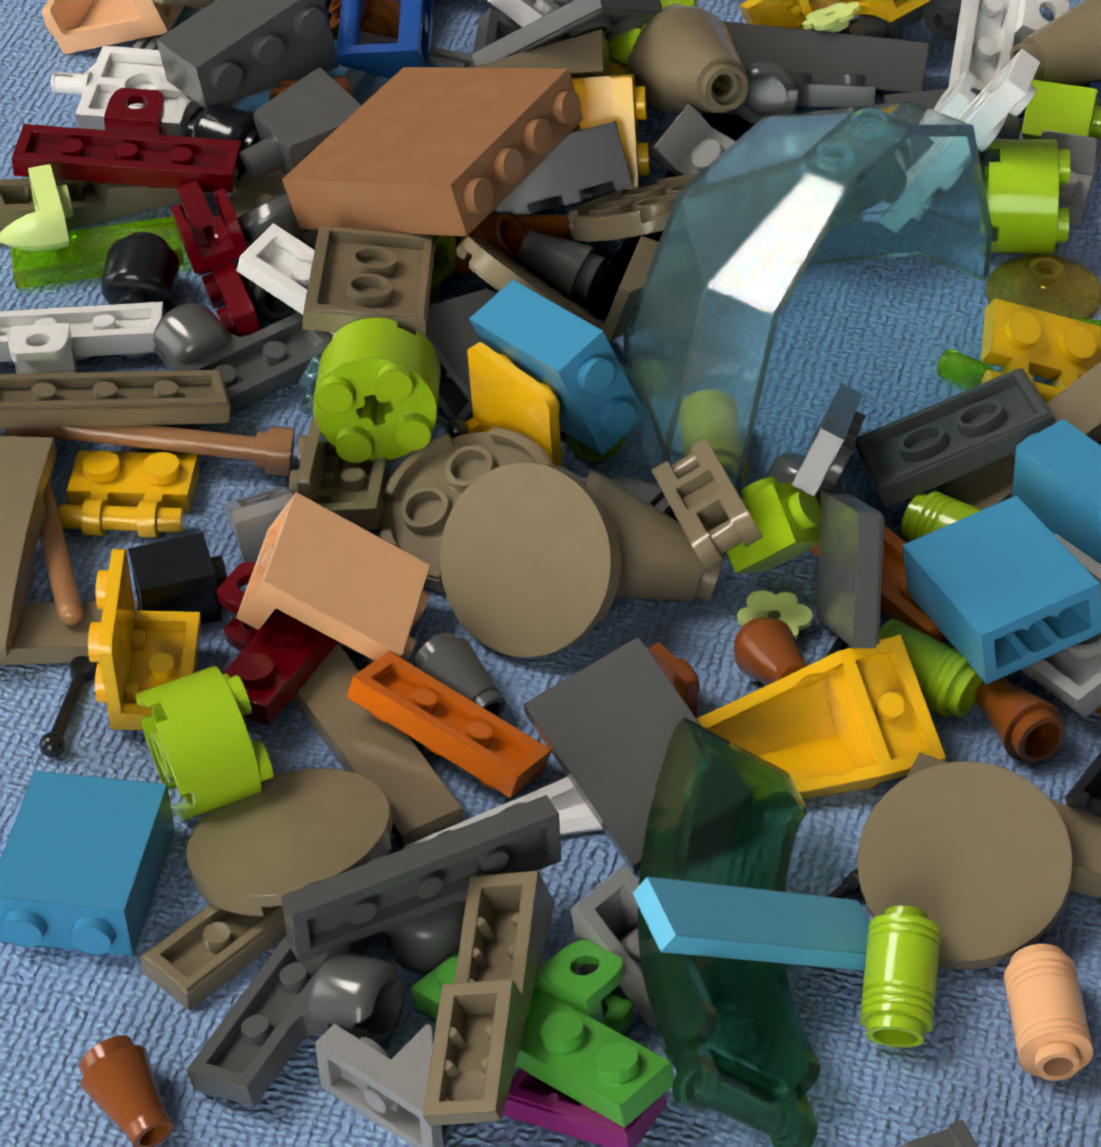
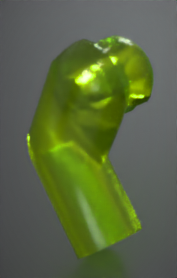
(961, 369)

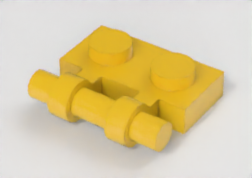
(1039, 344)
(130, 492)

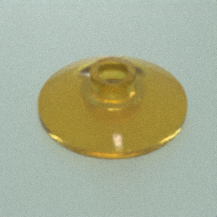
(1046, 284)

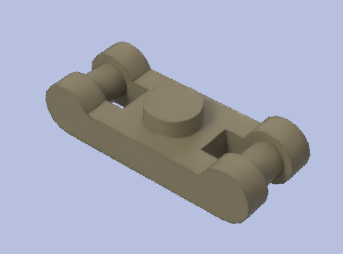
(704, 501)

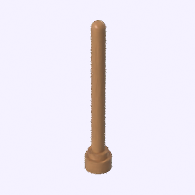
(267, 450)
(58, 559)

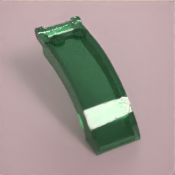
(726, 1020)

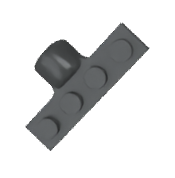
(778, 91)
(250, 365)
(828, 449)
(421, 889)
(287, 1006)

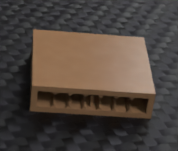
(434, 150)

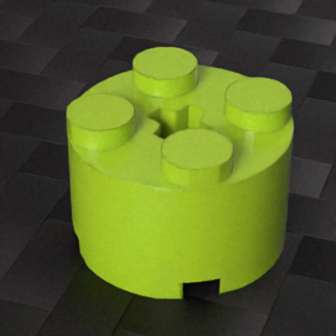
(1025, 195)
(377, 390)
(203, 741)

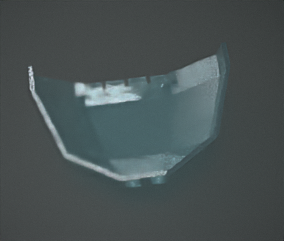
(748, 227)

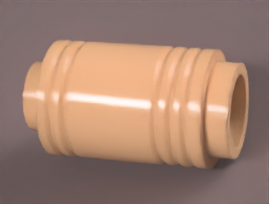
(1047, 1012)

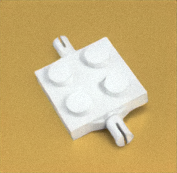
(124, 69)

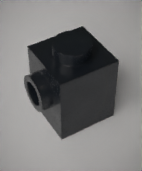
(178, 577)

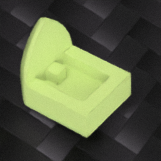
(47, 225)

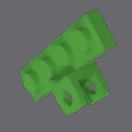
(571, 1039)

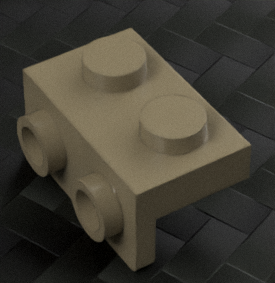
(339, 485)

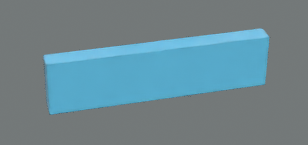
(753, 924)

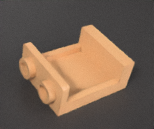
(95, 23)
(337, 581)

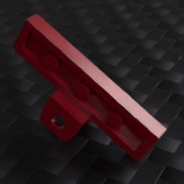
(130, 149)
(211, 248)
(275, 657)

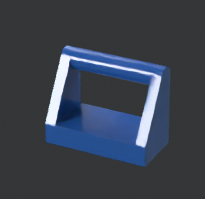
(386, 58)

